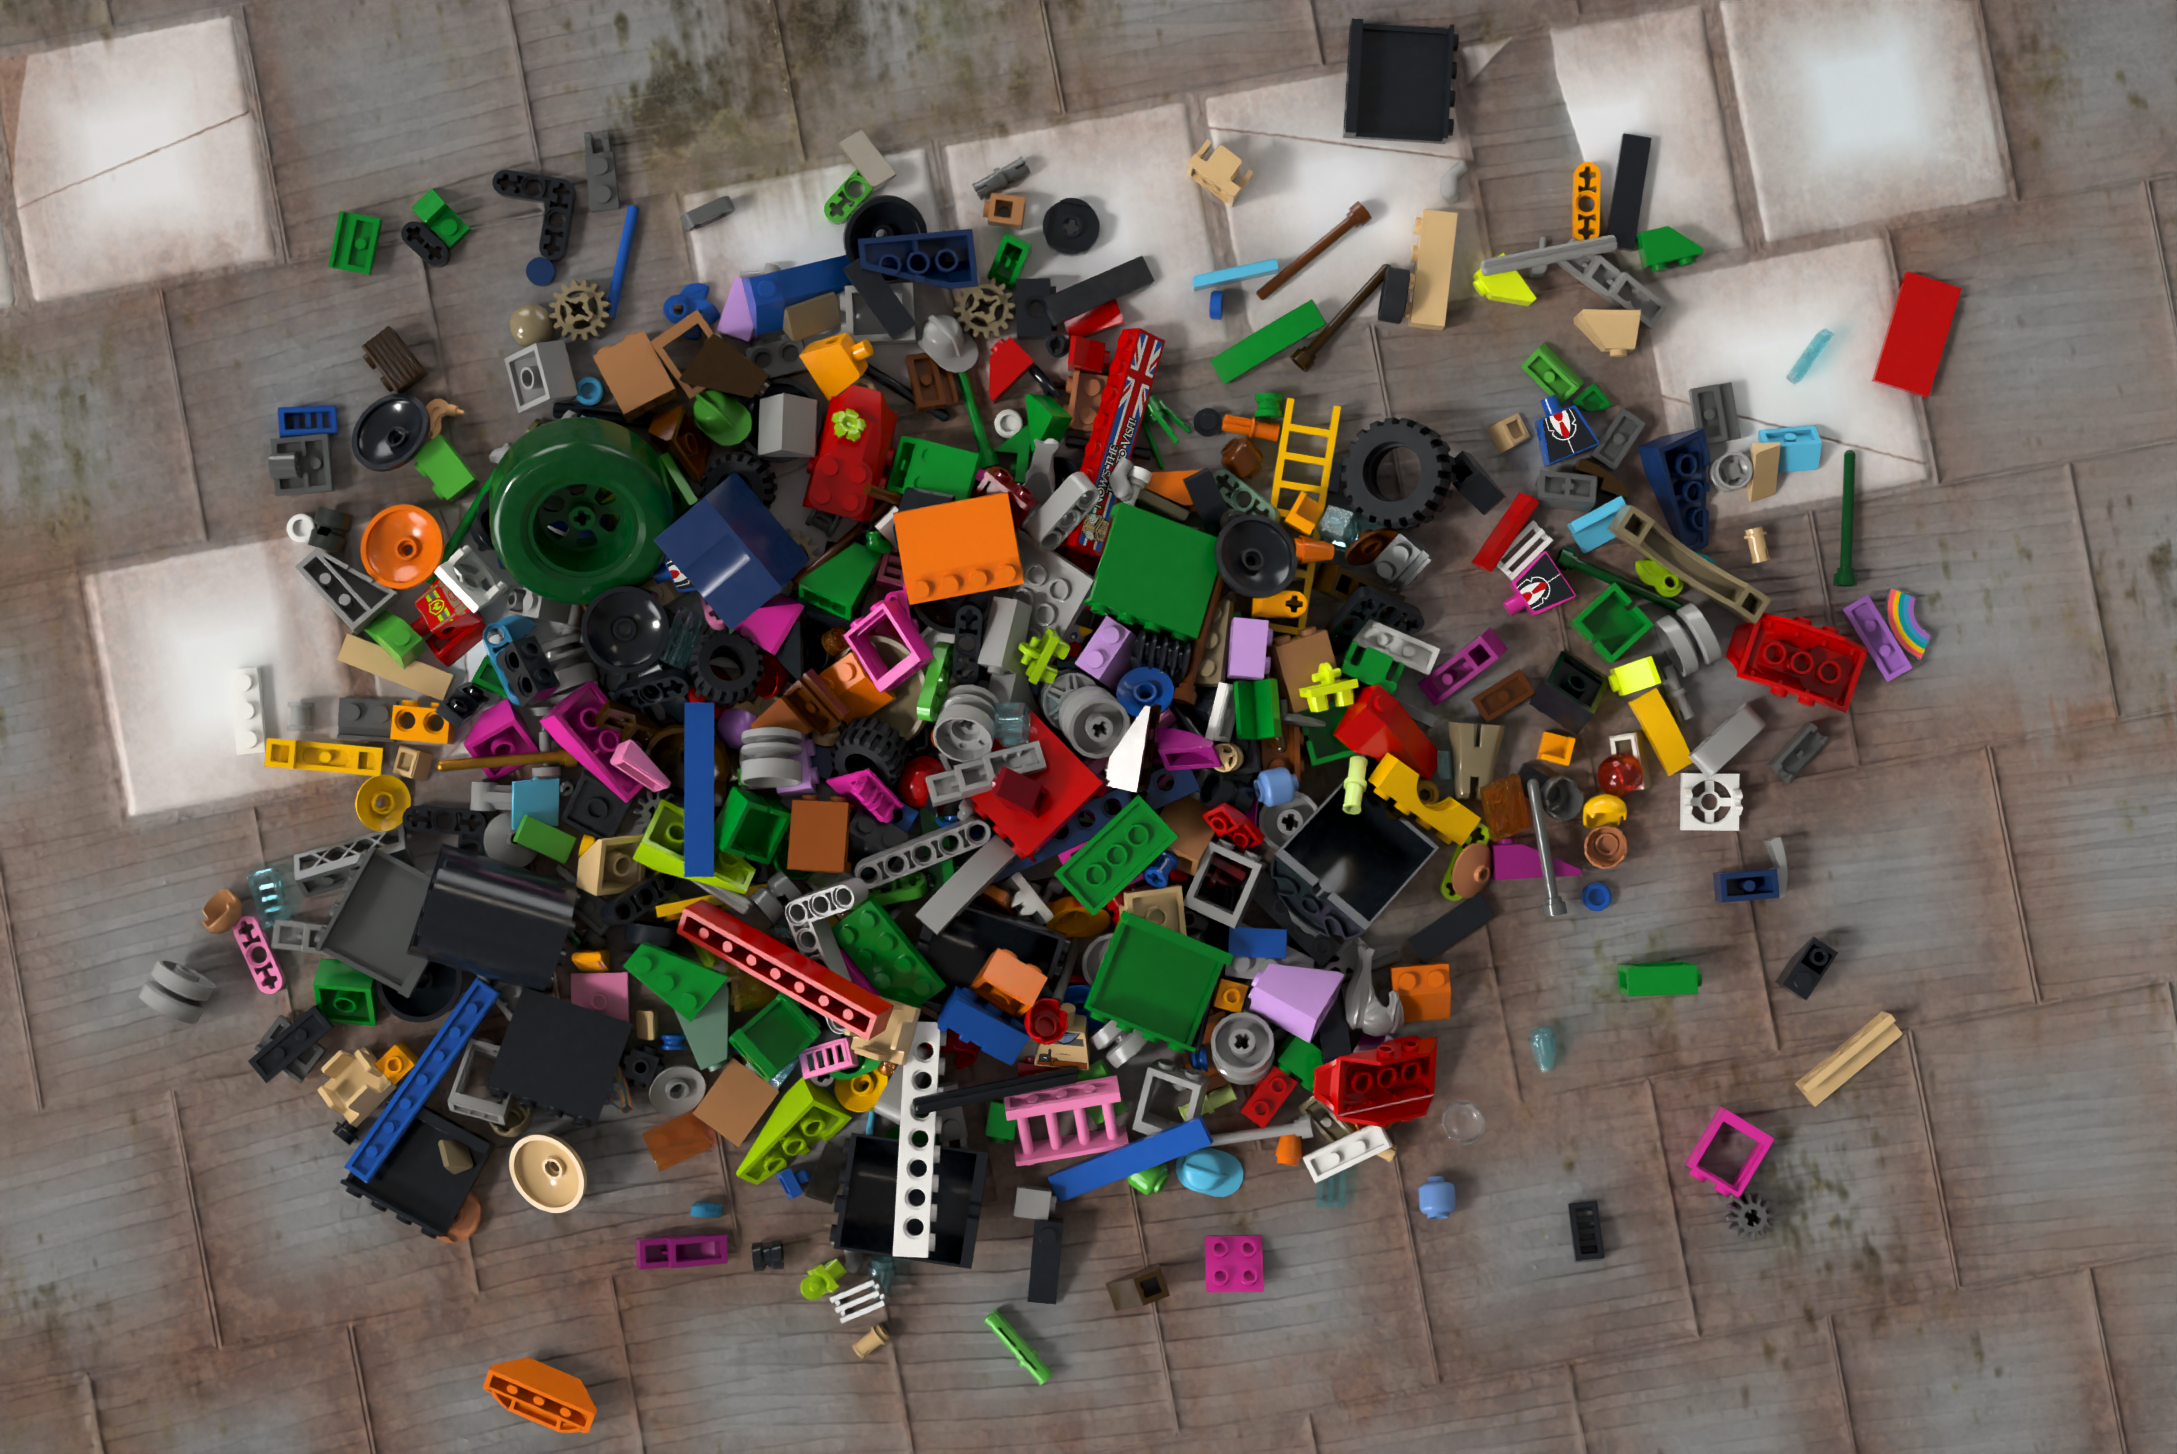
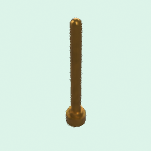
(560, 756)

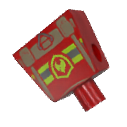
(443, 612)

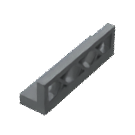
(331, 875)

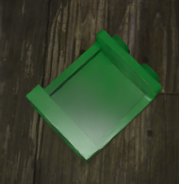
(775, 1036)

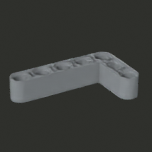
(815, 923)

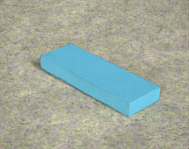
(1235, 274)

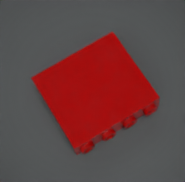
(1069, 788)

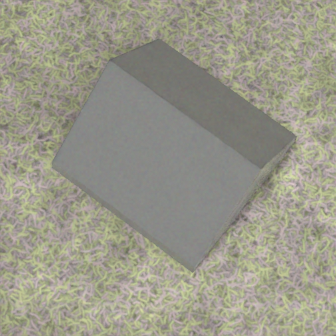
(787, 426)

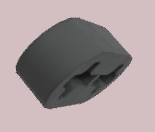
(707, 213)

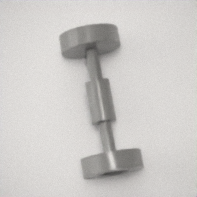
(544, 744)

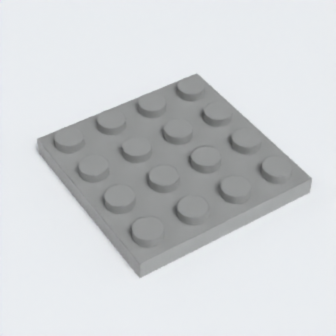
(1051, 587)

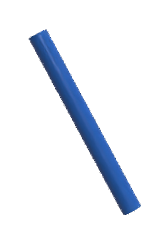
(622, 259)

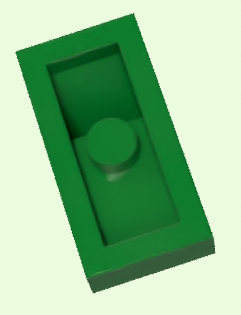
(441, 219)
(1019, 446)

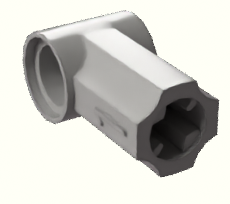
(490, 796)

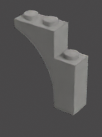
(1000, 652)

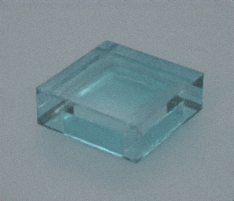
(1445, 765)

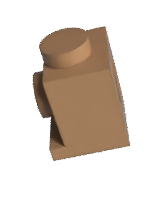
(1014, 204)

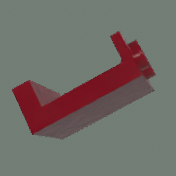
(1021, 498)

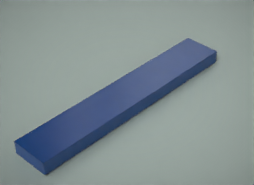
(698, 789)
(1130, 1159)

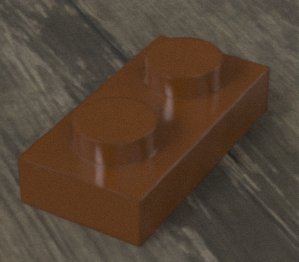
(1502, 696)

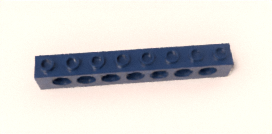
(1184, 784)

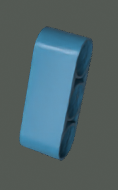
(494, 650)

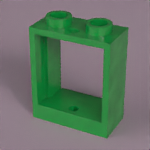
(1658, 978)

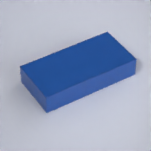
(1257, 943)

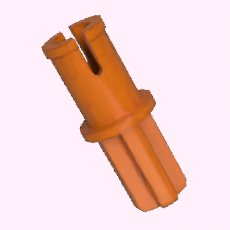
(1251, 427)

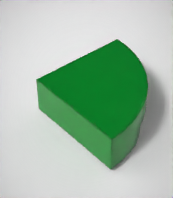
(1592, 400)

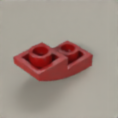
(1239, 828)

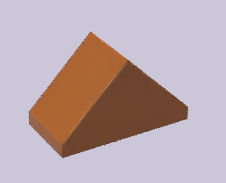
(783, 715)

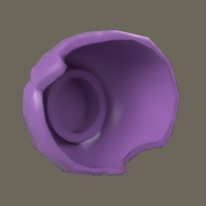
(731, 726)

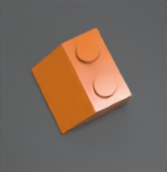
(855, 688)
(1009, 982)
(1422, 990)

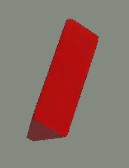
(1095, 321)
(452, 649)

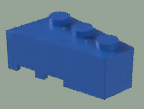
(983, 1025)

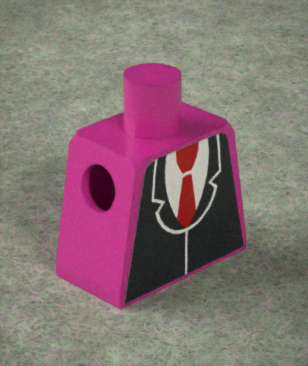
(1538, 588)

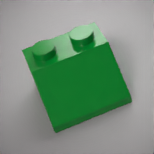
(346, 993)

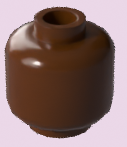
(1241, 458)

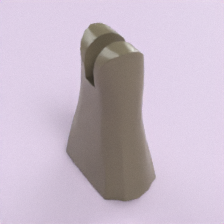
(1474, 755)

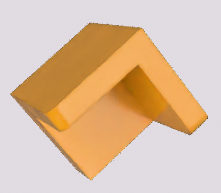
(1304, 514)
(1555, 749)

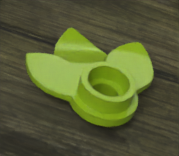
(1655, 575)

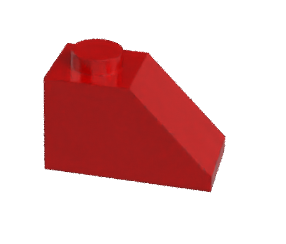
(1087, 355)
(1007, 366)

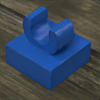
(791, 1182)

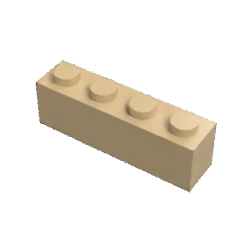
(1432, 269)

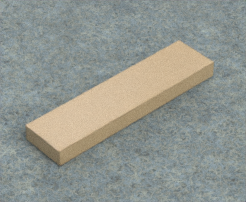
(377, 661)

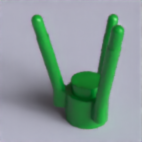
(1154, 413)

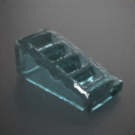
(259, 899)

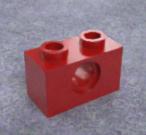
(1267, 1096)

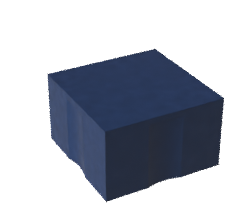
(732, 550)

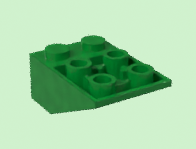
(933, 468)

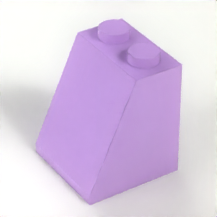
(1107, 654)
(1295, 997)

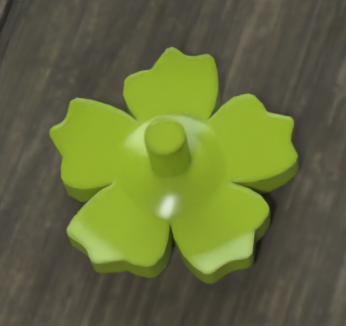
(848, 424)

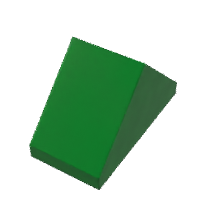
(1010, 260)
(1045, 418)

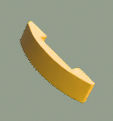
(323, 757)

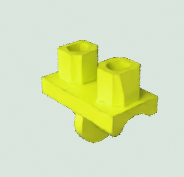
(1341, 689)

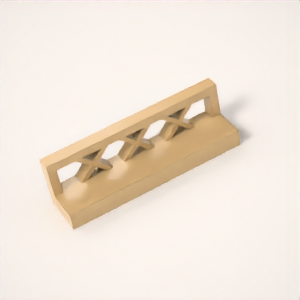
(1849, 1058)

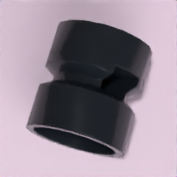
(1221, 788)

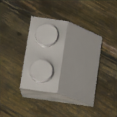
(541, 375)

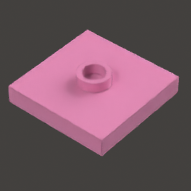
(602, 993)

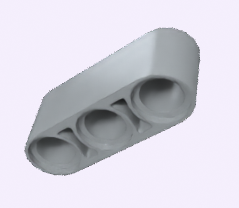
(1063, 511)
(1727, 740)
(890, 1100)

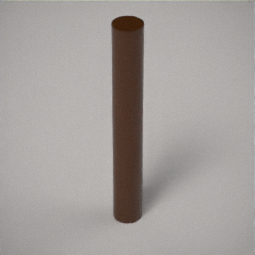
(883, 494)

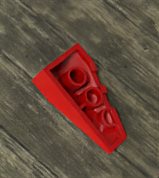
(1382, 725)

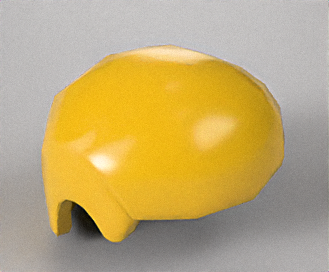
(1604, 810)

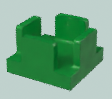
(1371, 668)

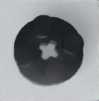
(1061, 214)

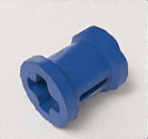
(1161, 869)

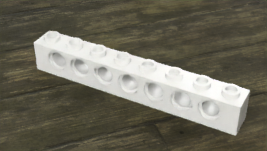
(904, 1242)

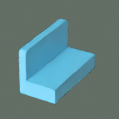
(1798, 449)
(1591, 528)

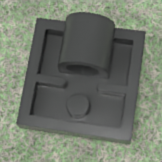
(301, 465)

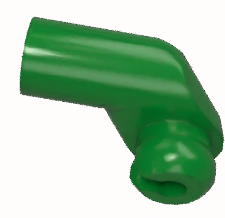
(876, 544)

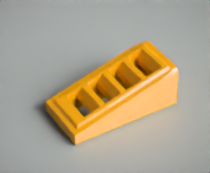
(592, 961)

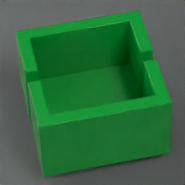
(1610, 624)
(1321, 743)
(754, 823)

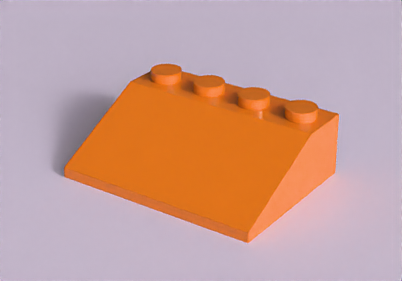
(958, 548)

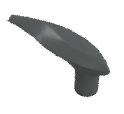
(1296, 718)

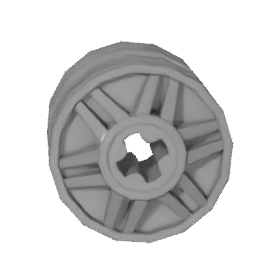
(565, 663)
(1052, 695)
(966, 723)
(771, 755)

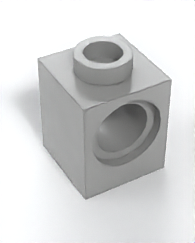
(1034, 1202)

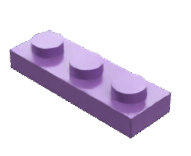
(1877, 637)

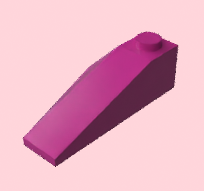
(574, 728)

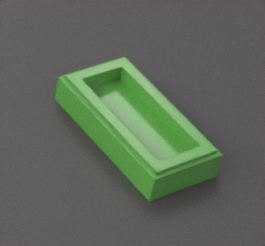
(544, 839)

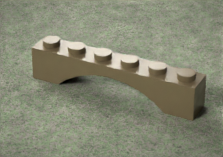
(1708, 579)

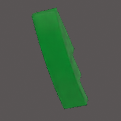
(1268, 342)

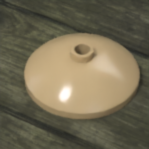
(547, 1172)

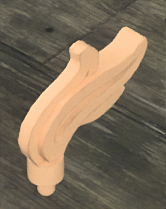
(437, 410)

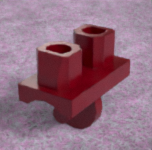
(1232, 870)

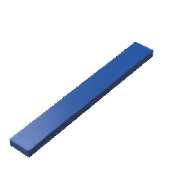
(423, 1080)

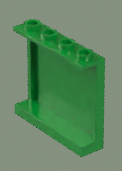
(1154, 574)
(1155, 982)

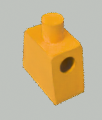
(836, 362)

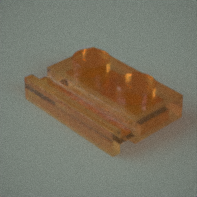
(1504, 807)
(676, 1140)

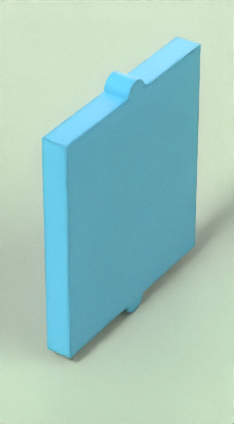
(536, 799)

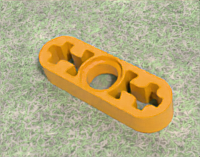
(1579, 182)

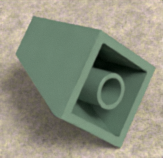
(711, 1031)

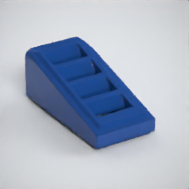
(283, 412)

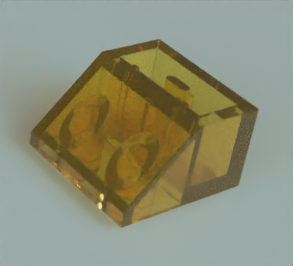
(747, 990)

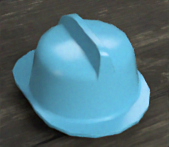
(1210, 1172)

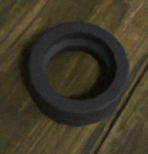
(1394, 295)

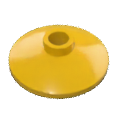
(395, 802)
(852, 1097)

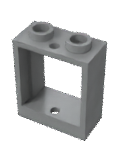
(908, 301)
(1211, 909)
(1166, 1069)
(474, 1106)

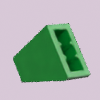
(841, 581)

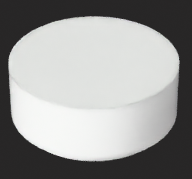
(1008, 423)
(300, 527)

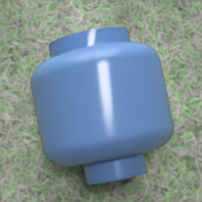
(1275, 786)
(1437, 1198)

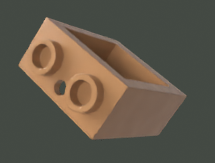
(670, 335)

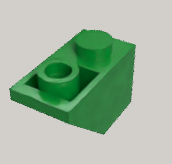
(1664, 247)
(1299, 1058)

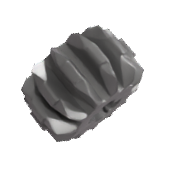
(1747, 1226)

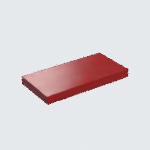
(1916, 334)

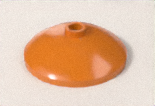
(390, 536)

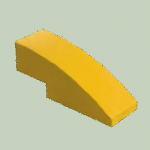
(1661, 730)

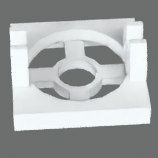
(472, 597)
(1687, 801)
(1026, 900)

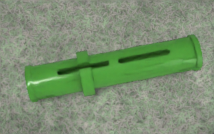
(1026, 1356)

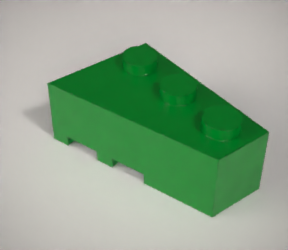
(675, 979)

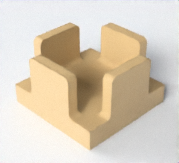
(1218, 172)
(1157, 905)
(895, 1041)
(355, 1084)

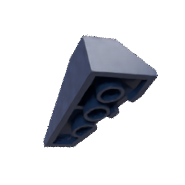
(930, 258)
(1677, 476)

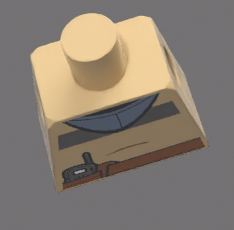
(1072, 1048)

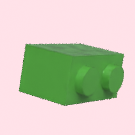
(445, 469)

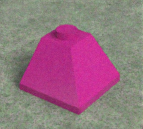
(771, 622)
(500, 732)

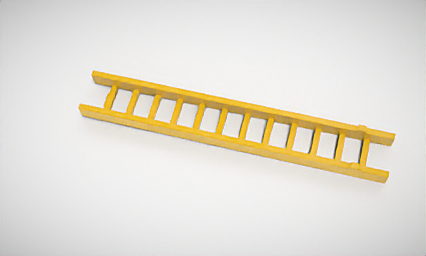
(1321, 490)

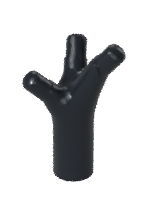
(1048, 386)

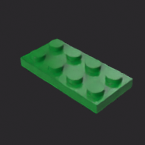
(1116, 855)
(886, 955)

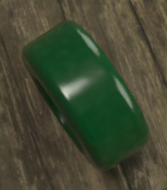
(570, 454)

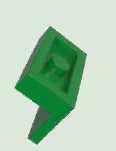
(1257, 709)

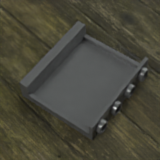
(377, 921)

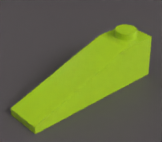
(664, 851)
(798, 1122)

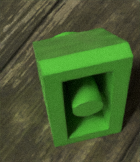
(396, 638)

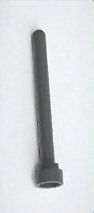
(1553, 903)

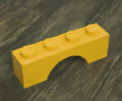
(1400, 783)

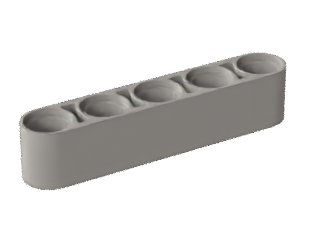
(937, 852)

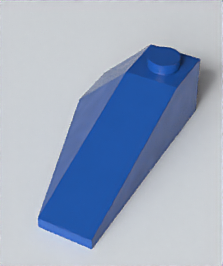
(774, 291)

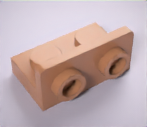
(1084, 399)

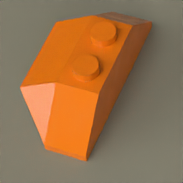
(541, 1395)

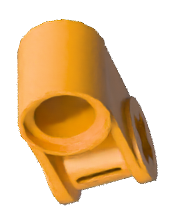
(1276, 605)

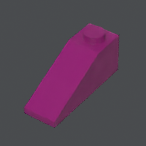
(1463, 666)
(1523, 862)

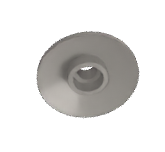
(499, 845)
(678, 1099)

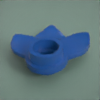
(691, 298)

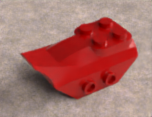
(847, 466)
(1798, 660)
(1380, 1083)

